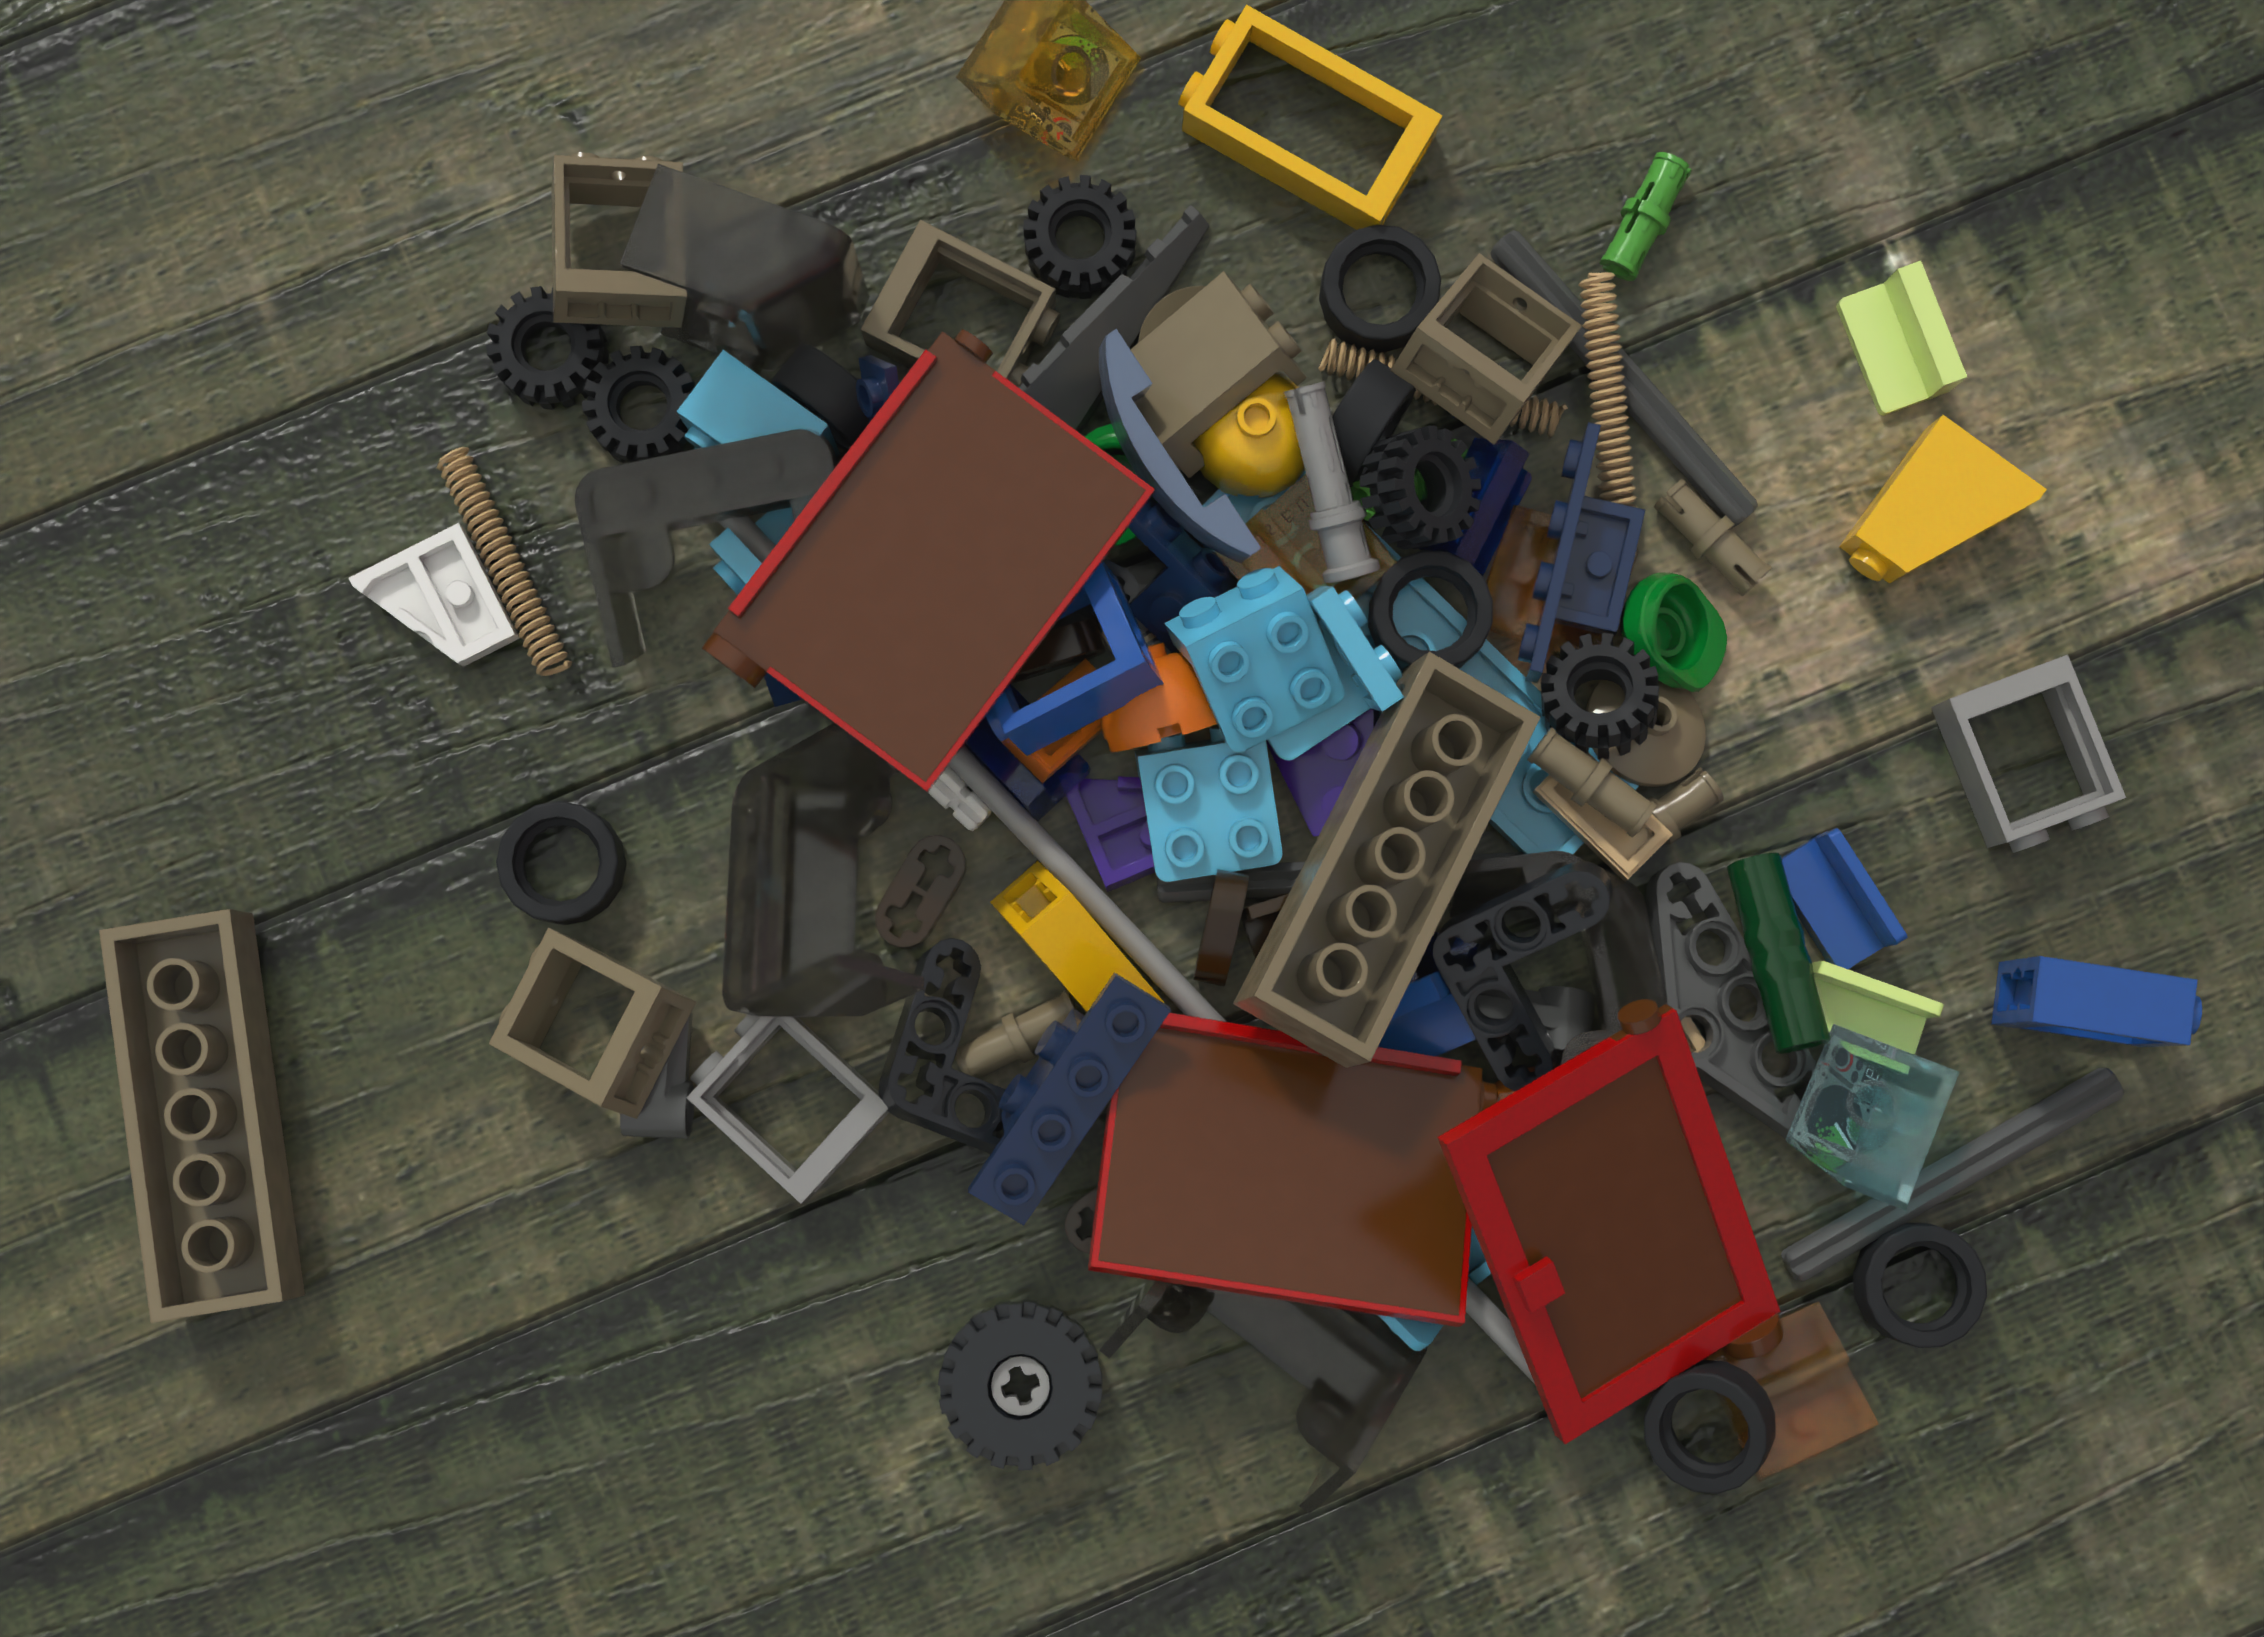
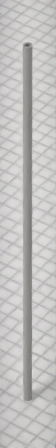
(1121, 928)

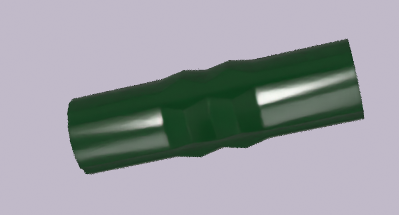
(1778, 953)

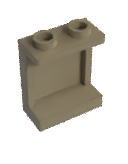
(1208, 363)

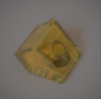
(1050, 70)

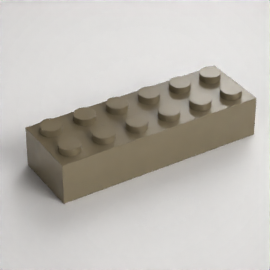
(1387, 862)
(201, 1114)

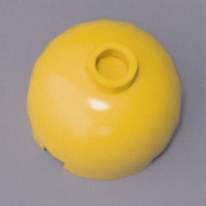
(1254, 444)

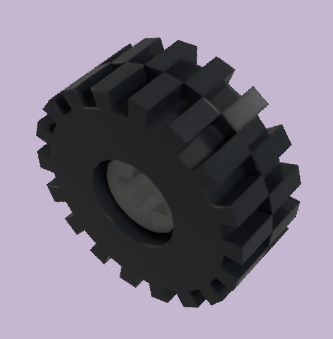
(999, 1424)

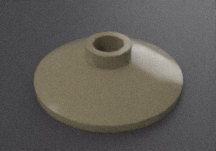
(1669, 748)

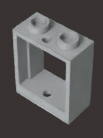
(2078, 735)
(719, 1071)

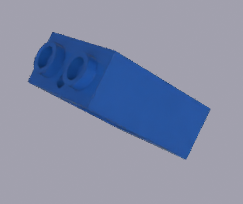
(1094, 693)
(2096, 1002)

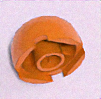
(1163, 710)

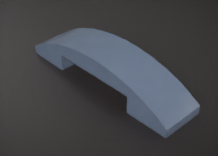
(1123, 384)

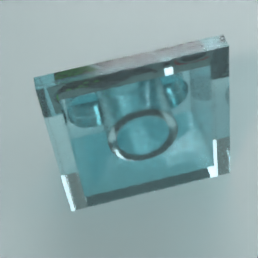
(1871, 1115)

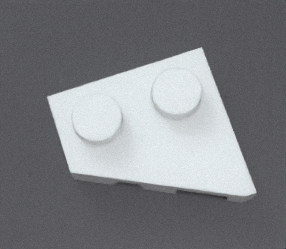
(442, 595)

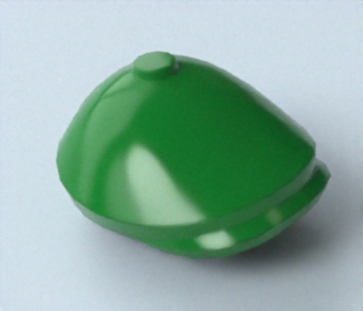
(1676, 629)

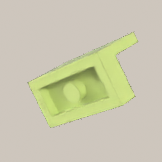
(1901, 340)
(1873, 1006)

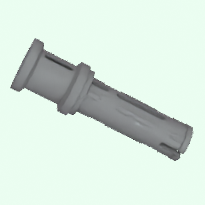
(1335, 513)

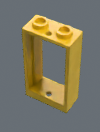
(1284, 167)

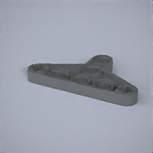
(1698, 990)

